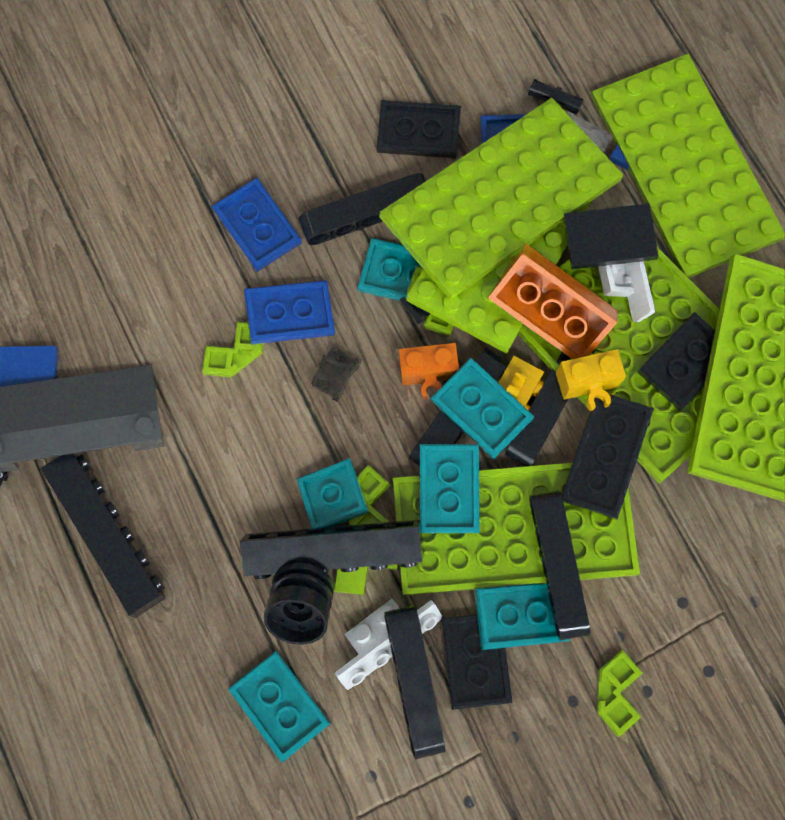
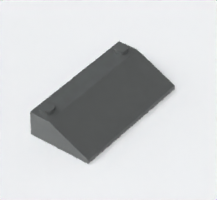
(79, 415)

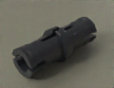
(565, 100)

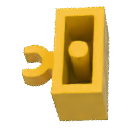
(591, 376)
(522, 381)

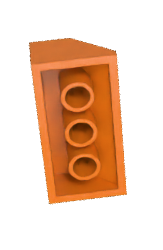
(553, 304)

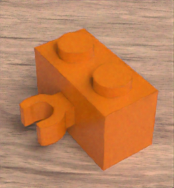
(428, 365)

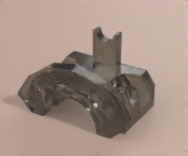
(335, 373)

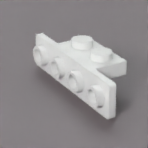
(631, 282)
(372, 642)

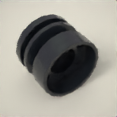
(299, 603)

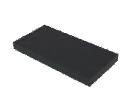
(607, 456)

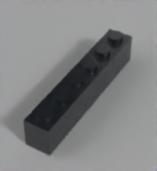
(103, 534)
(334, 547)

